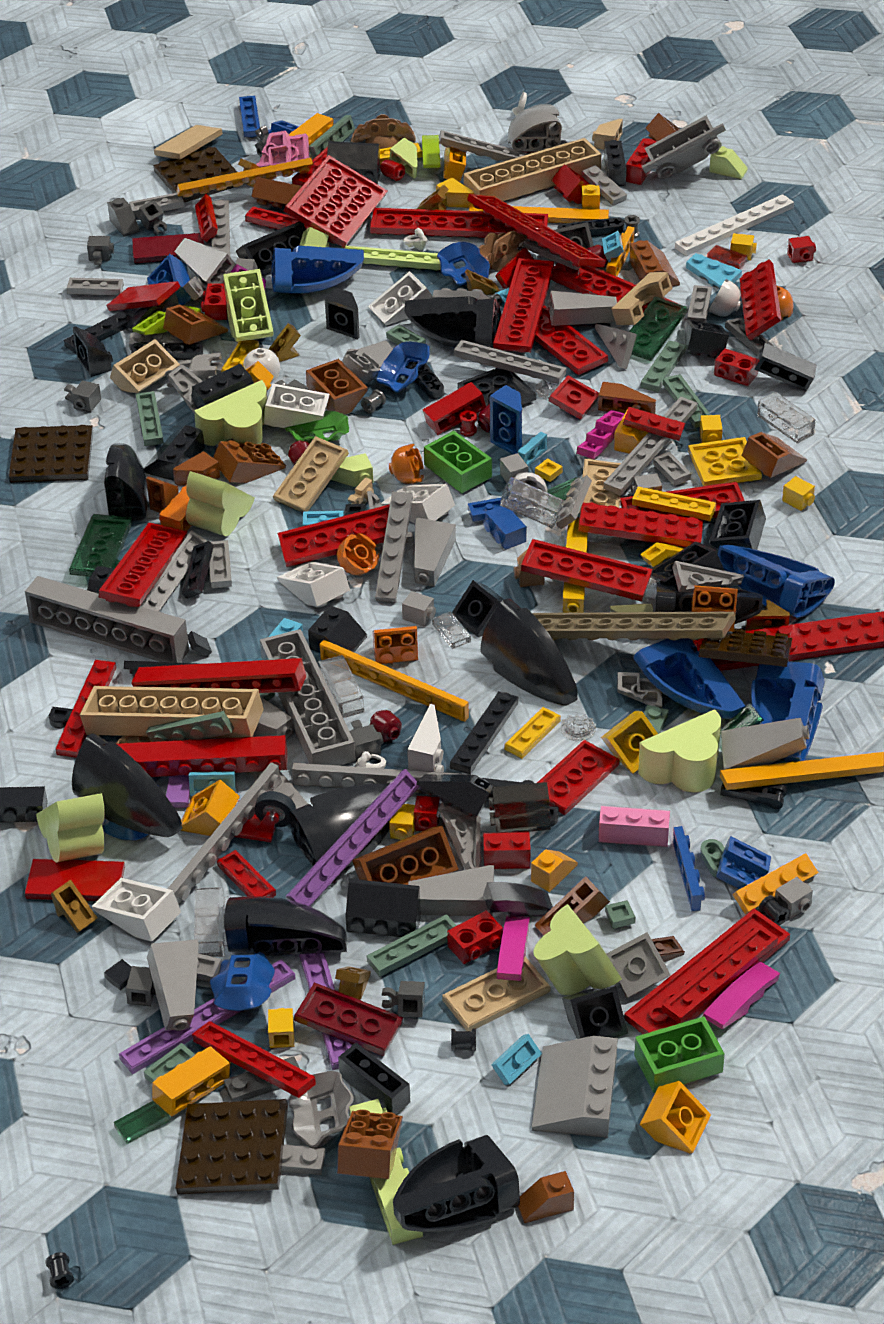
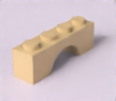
(629, 308)

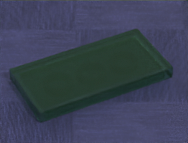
(656, 326)
(99, 545)

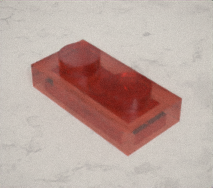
(727, 256)

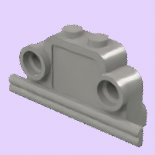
(683, 148)

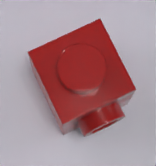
(801, 249)
(426, 813)

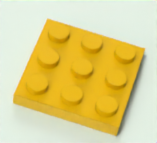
(722, 462)

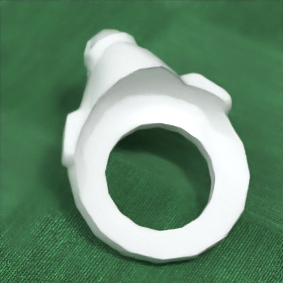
(521, 104)
(419, 243)
(366, 756)

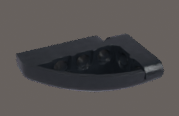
(456, 319)
(671, 600)
(332, 813)

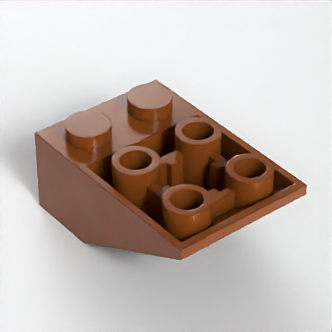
(191, 325)
(771, 454)
(246, 461)
(369, 1144)

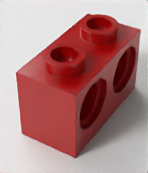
(214, 302)
(735, 367)
(475, 937)

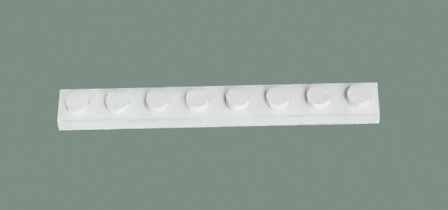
(734, 225)

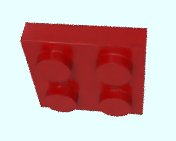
(574, 397)

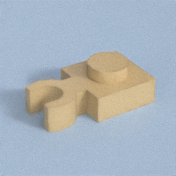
(361, 494)

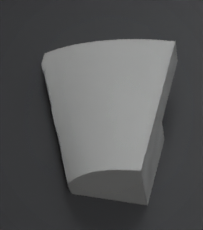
(639, 689)

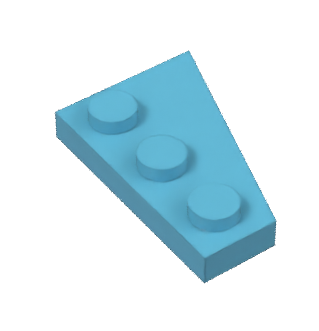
(712, 270)

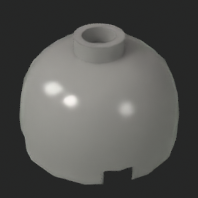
(361, 365)

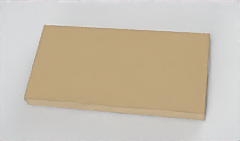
(188, 142)
(598, 472)
(310, 474)
(491, 998)

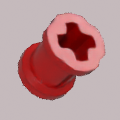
(468, 423)

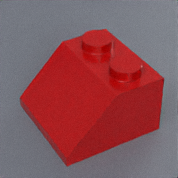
(569, 183)
(507, 850)

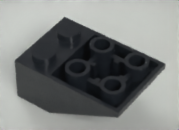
(464, 791)

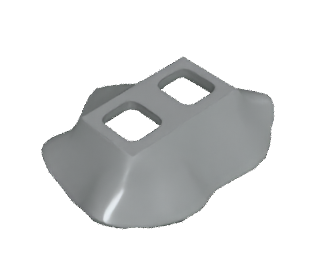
(308, 1118)

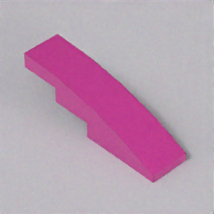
(601, 436)
(513, 948)
(740, 995)

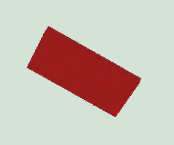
(143, 296)
(578, 775)
(88, 876)

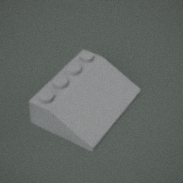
(576, 1087)

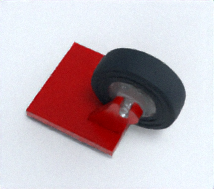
(271, 811)

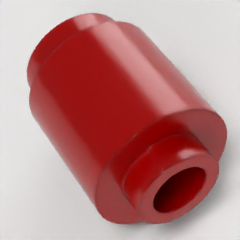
(392, 169)

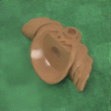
(383, 131)
(501, 248)

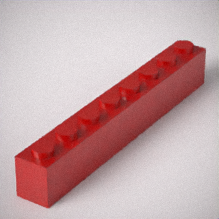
(264, 675)
(209, 755)

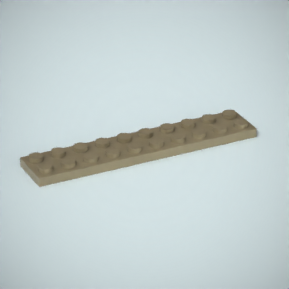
(637, 625)

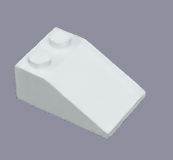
(391, 304)
(293, 406)
(428, 501)
(316, 583)
(425, 747)
(138, 908)

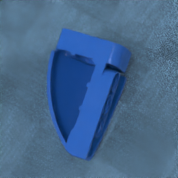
(313, 268)
(781, 580)
(687, 678)
(788, 694)

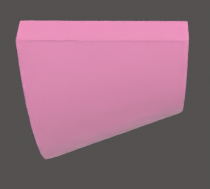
(284, 148)

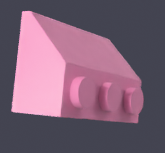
(634, 826)

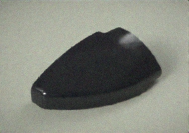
(125, 483)
(527, 654)
(127, 790)
(280, 927)
(457, 1188)

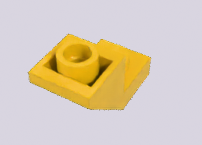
(659, 552)

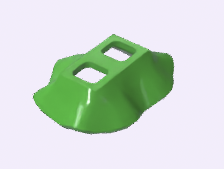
(331, 422)

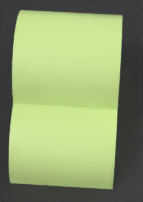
(247, 306)
(234, 416)
(215, 504)
(683, 754)
(73, 827)
(573, 956)

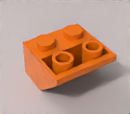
(714, 600)
(395, 644)

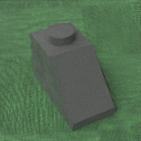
(122, 217)

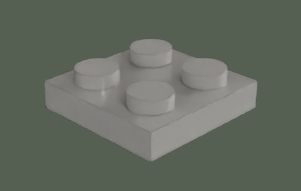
(638, 965)

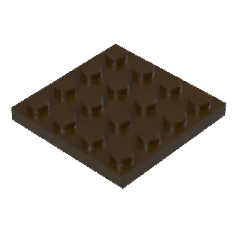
(194, 167)
(51, 453)
(749, 648)
(232, 1146)

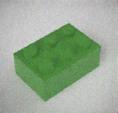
(457, 461)
(679, 1053)

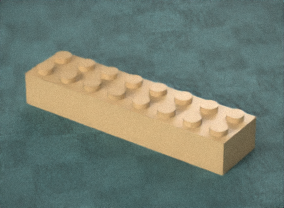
(531, 171)
(134, 709)

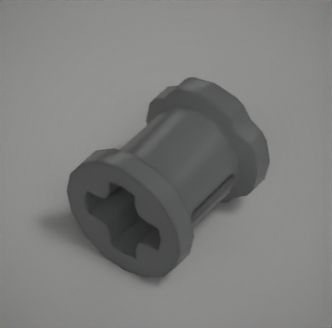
(632, 221)
(372, 400)

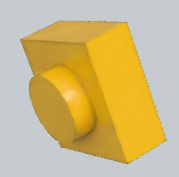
(548, 470)

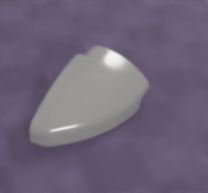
(535, 123)

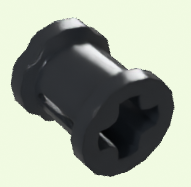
(774, 910)
(463, 1039)
(59, 1270)

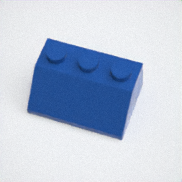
(172, 270)
(506, 419)

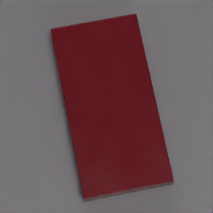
(159, 247)
(348, 1019)

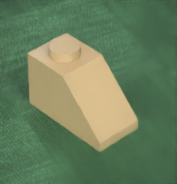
(606, 132)

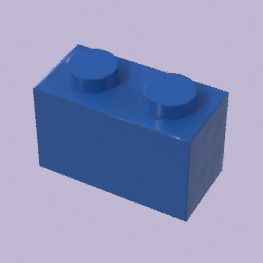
(505, 527)

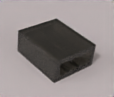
(520, 808)

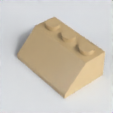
(143, 367)

